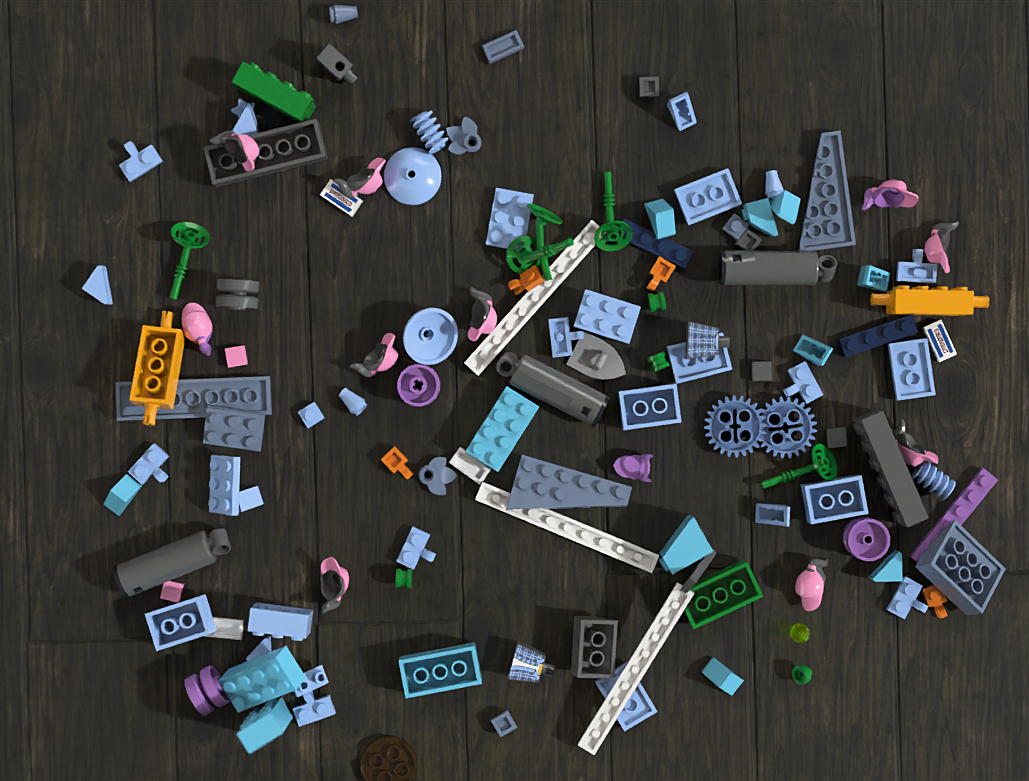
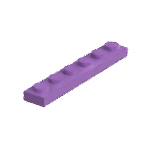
(959, 509)

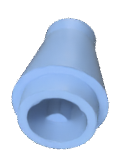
(773, 185)
(352, 401)

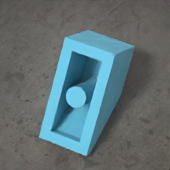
(760, 217)

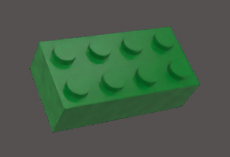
(273, 93)
(722, 594)

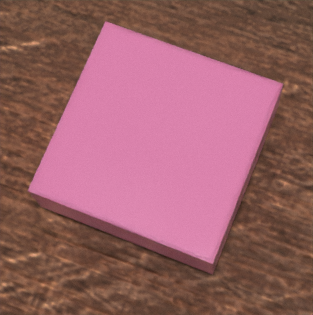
(236, 356)
(172, 591)

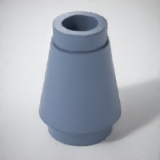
(342, 13)

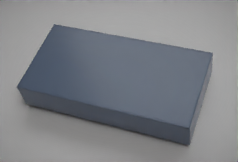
(503, 46)

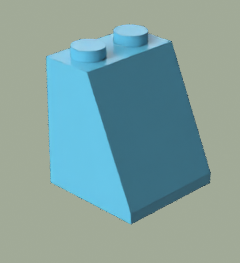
(684, 546)

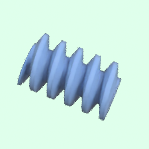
(429, 131)
(935, 479)

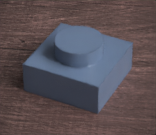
(735, 226)
(504, 723)

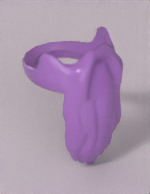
(634, 467)

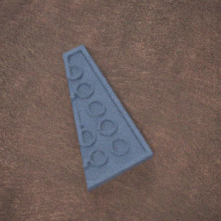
(828, 208)
(557, 487)

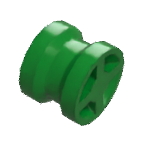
(656, 301)
(658, 361)
(403, 578)

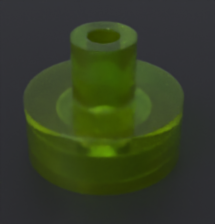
(800, 633)

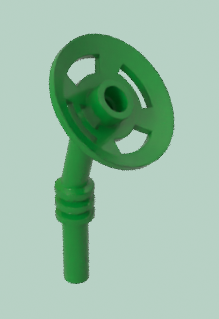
(543, 217)
(610, 227)
(188, 243)
(529, 255)
(818, 464)

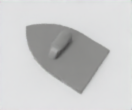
(596, 358)

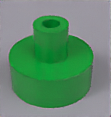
(801, 674)

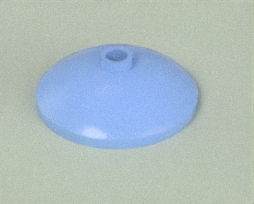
(417, 189)
(440, 336)

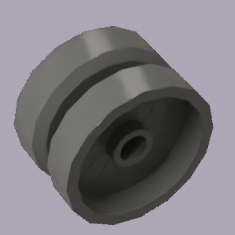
(237, 294)

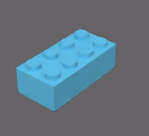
(502, 429)
(440, 670)
(262, 679)
(264, 724)

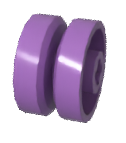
(407, 385)
(877, 542)
(206, 690)

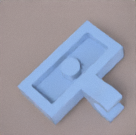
(140, 161)
(916, 270)
(562, 337)
(803, 383)
(149, 465)
(415, 548)
(905, 598)
(313, 709)

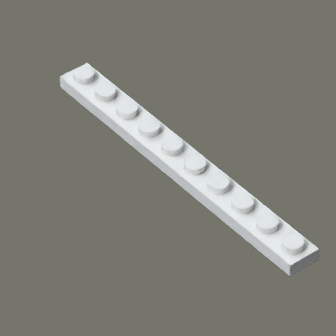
(533, 300)
(571, 529)
(635, 669)

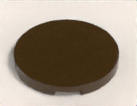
(389, 760)

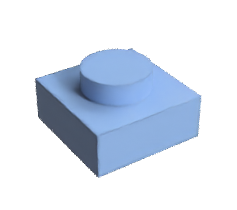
(311, 415)

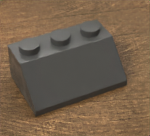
(594, 647)

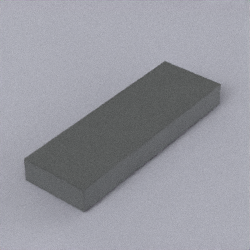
(697, 572)

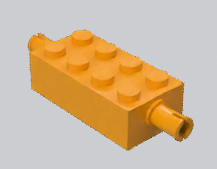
(930, 302)
(157, 368)

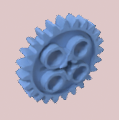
(753, 425)
(787, 445)

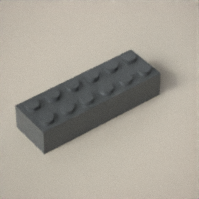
(278, 151)
(890, 468)

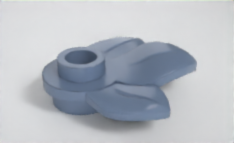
(462, 135)
(440, 475)

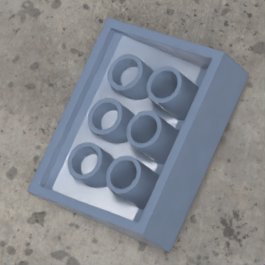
(961, 569)

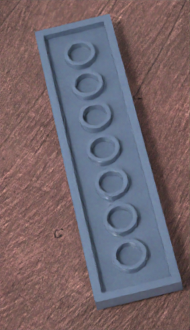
(196, 394)

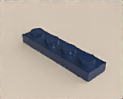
(662, 247)
(877, 335)

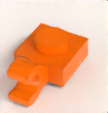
(660, 271)
(529, 280)
(396, 461)
(935, 598)

